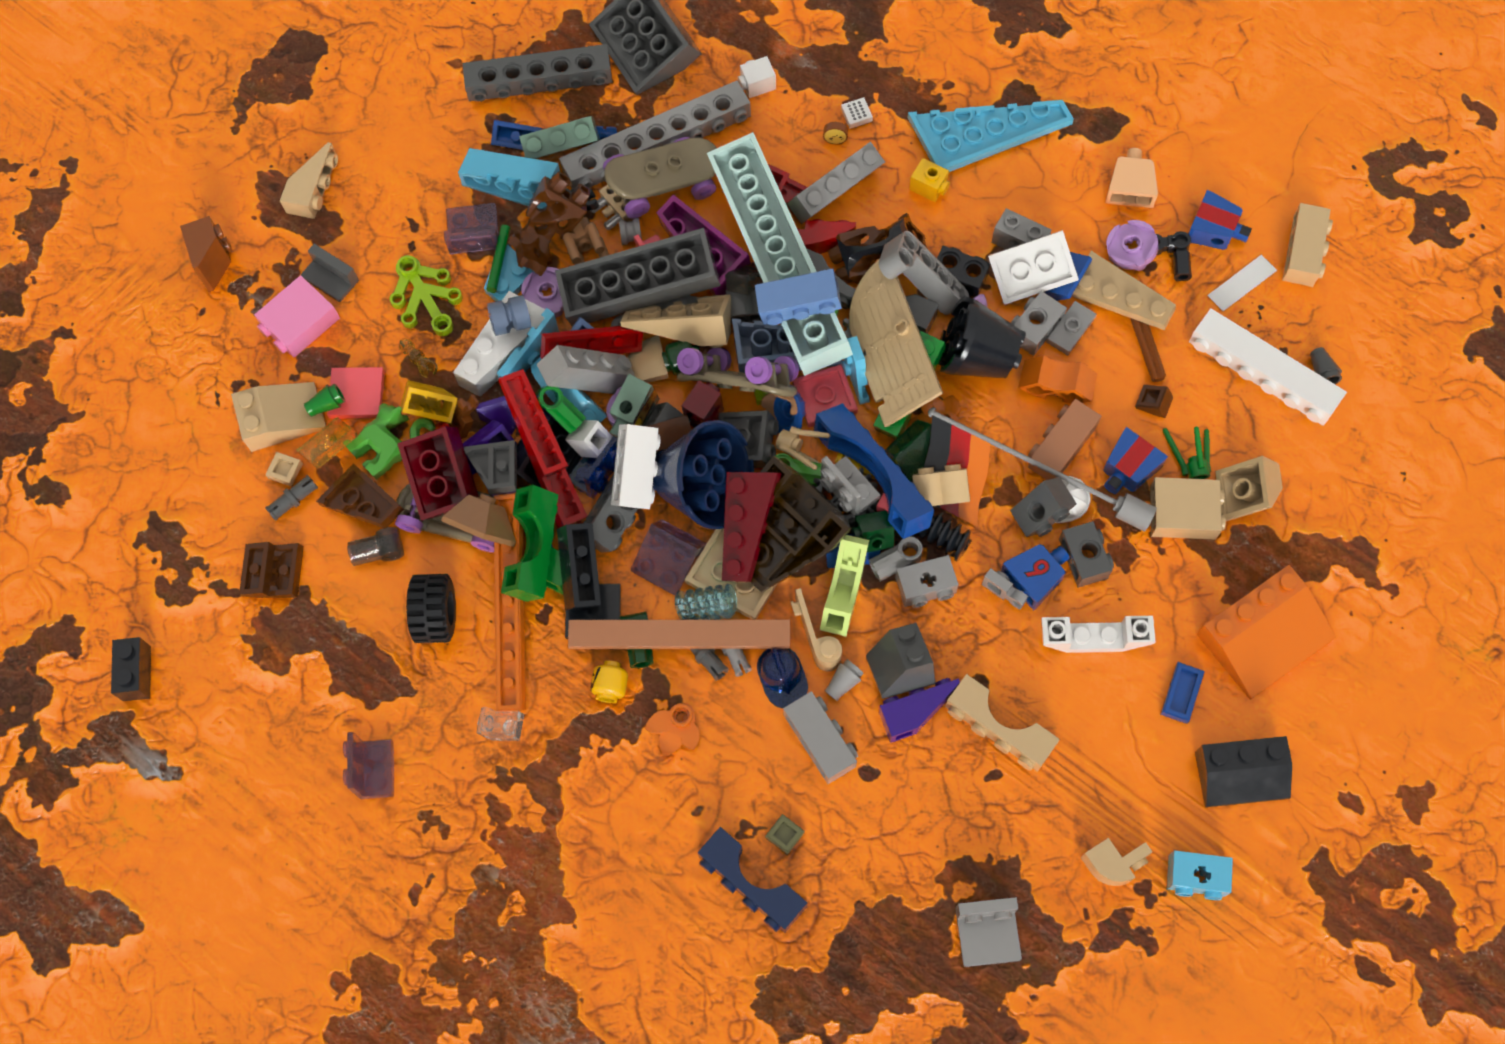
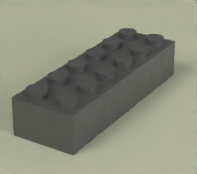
(638, 277)

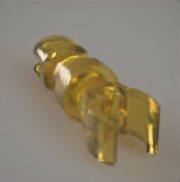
(418, 357)

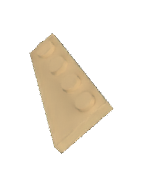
(1123, 294)

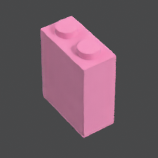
(296, 317)

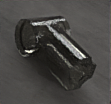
(384, 545)

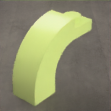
(844, 585)

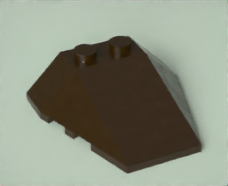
(798, 529)

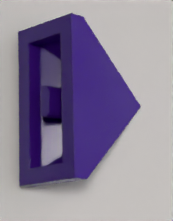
(497, 410)

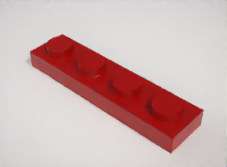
(605, 339)

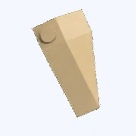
(697, 323)

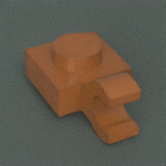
(462, 417)

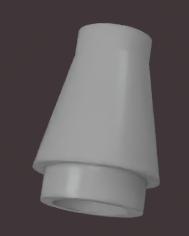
(844, 679)

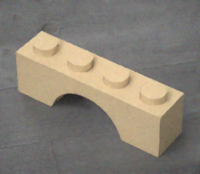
(1029, 744)

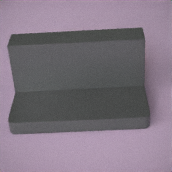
(329, 274)

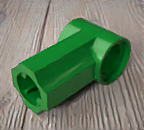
(562, 409)

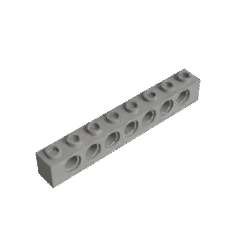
(660, 126)

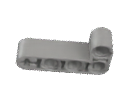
(909, 256)

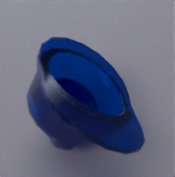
(782, 676)

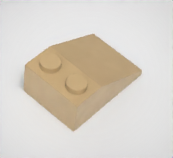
(275, 414)

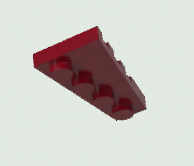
(746, 511)

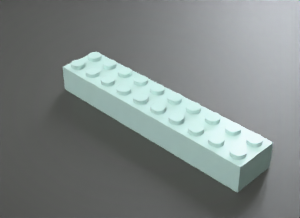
(775, 245)

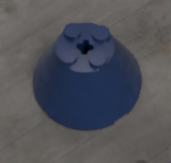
(695, 471)

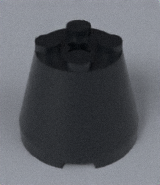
(980, 342)

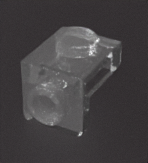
(500, 724)

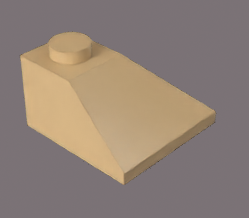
(1249, 486)

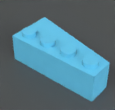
(505, 175)

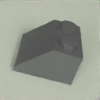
(901, 662)

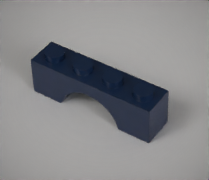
(779, 904)

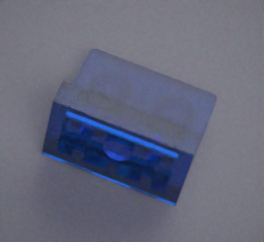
(592, 474)

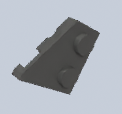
(495, 465)

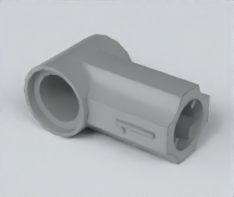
(888, 562)

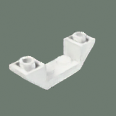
(1097, 637)

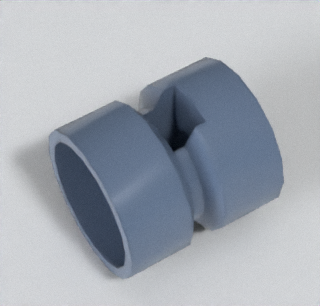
(509, 315)

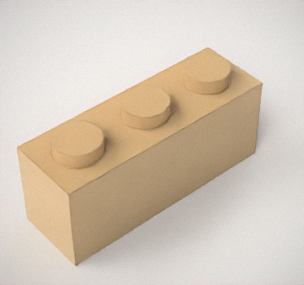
(1307, 245)

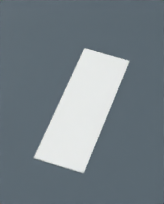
(1242, 282)

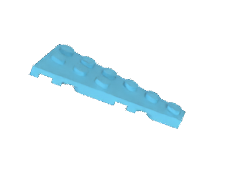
(982, 131)

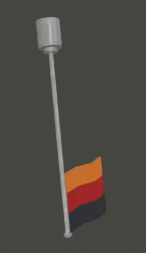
(961, 445)

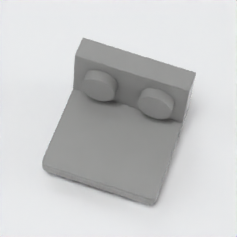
(848, 484)
(988, 932)

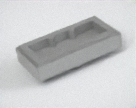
(1071, 328)

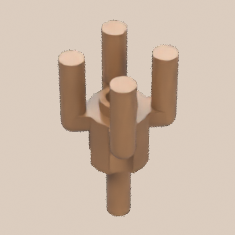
(582, 239)

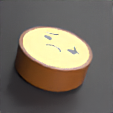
(835, 133)

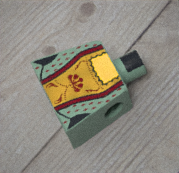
(633, 403)

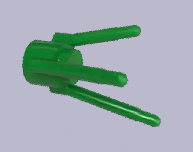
(1199, 465)

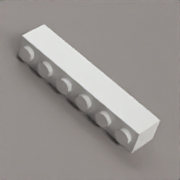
(1267, 367)

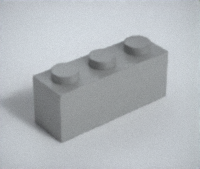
(821, 737)

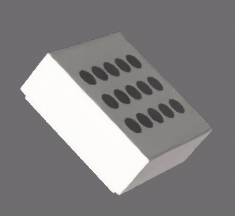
(856, 113)

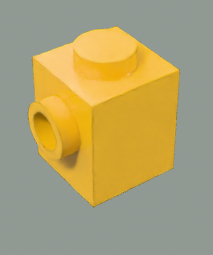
(929, 180)

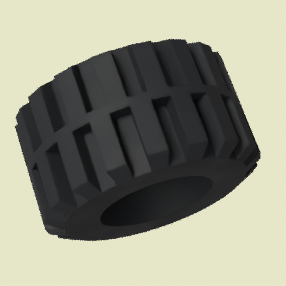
(431, 608)

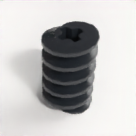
(947, 536)

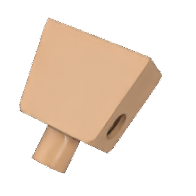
(1133, 181)

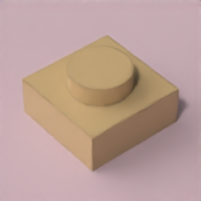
(284, 469)

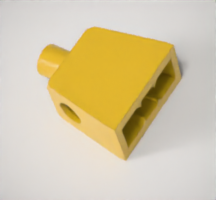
(425, 401)

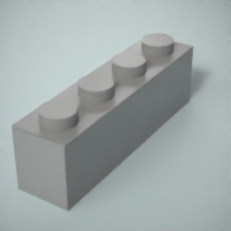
(835, 182)
(584, 369)

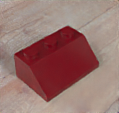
(437, 471)

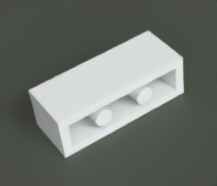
(635, 466)

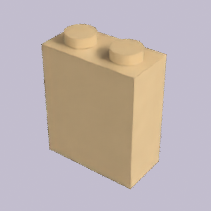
(1187, 508)

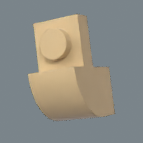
(1110, 867)

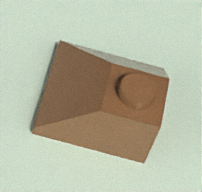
(482, 518)

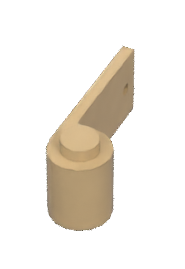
(825, 650)

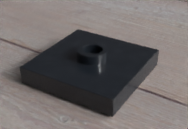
(608, 610)

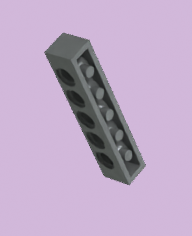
(526, 70)
(622, 517)

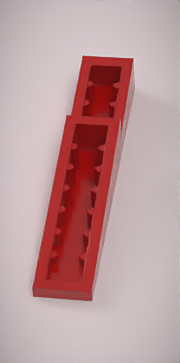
(542, 447)

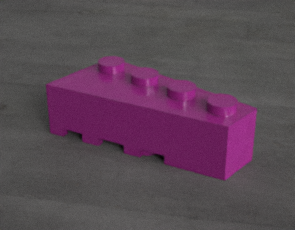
(679, 219)

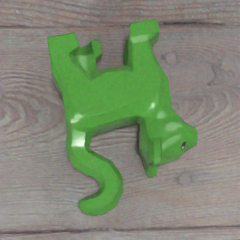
(378, 437)

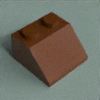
(207, 250)

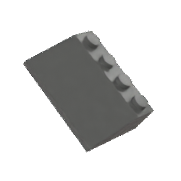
(645, 41)

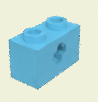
(1214, 868)

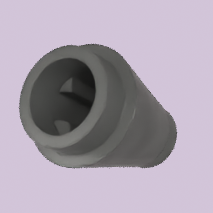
(1325, 365)

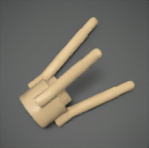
(791, 443)

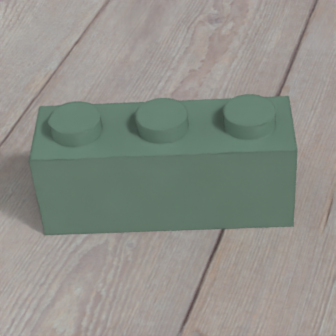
(560, 138)

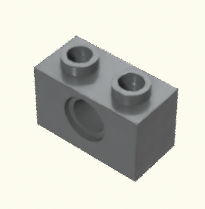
(1043, 507)
(1086, 569)

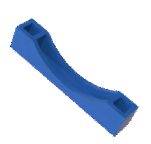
(907, 508)

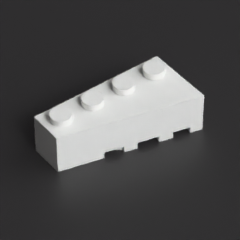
(489, 352)

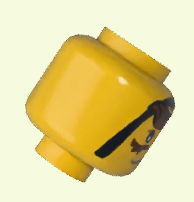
(609, 682)

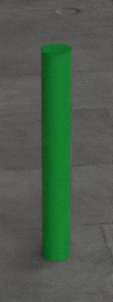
(498, 259)

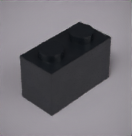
(131, 669)

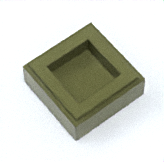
(785, 834)

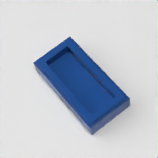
(1182, 692)

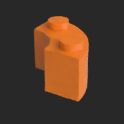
(1066, 380)

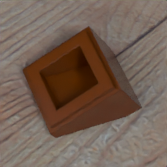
(1155, 400)

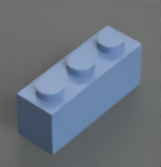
(798, 297)

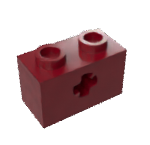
(703, 403)

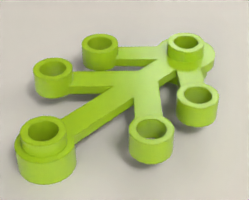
(423, 292)

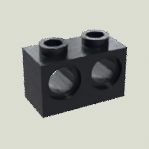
(962, 266)

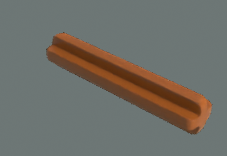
(1149, 350)

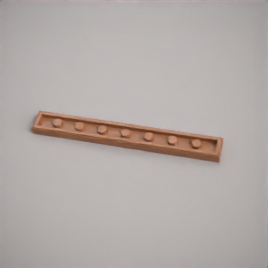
(679, 634)

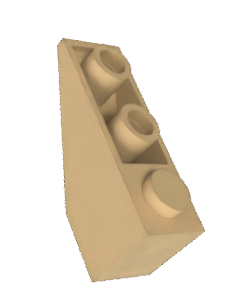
(307, 185)

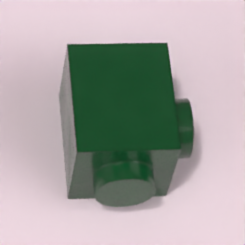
(875, 529)

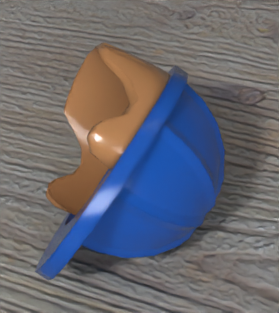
(786, 410)

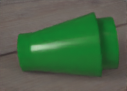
(325, 400)

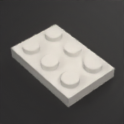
(1033, 267)

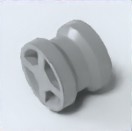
(629, 230)

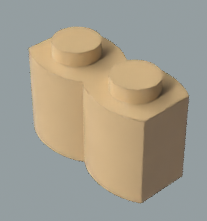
(943, 486)

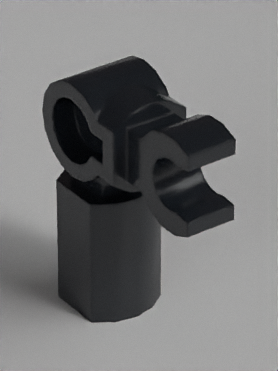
(1179, 246)

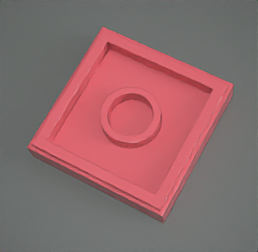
(361, 391)
(823, 391)

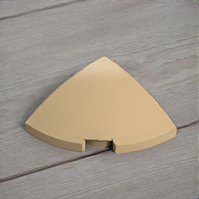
(649, 363)

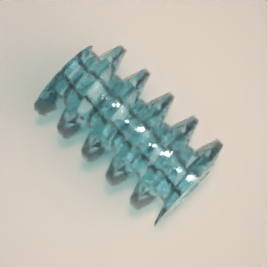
(707, 603)

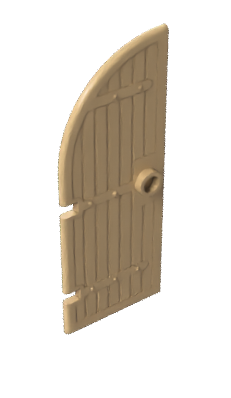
(896, 356)

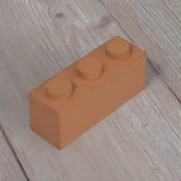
(1065, 438)

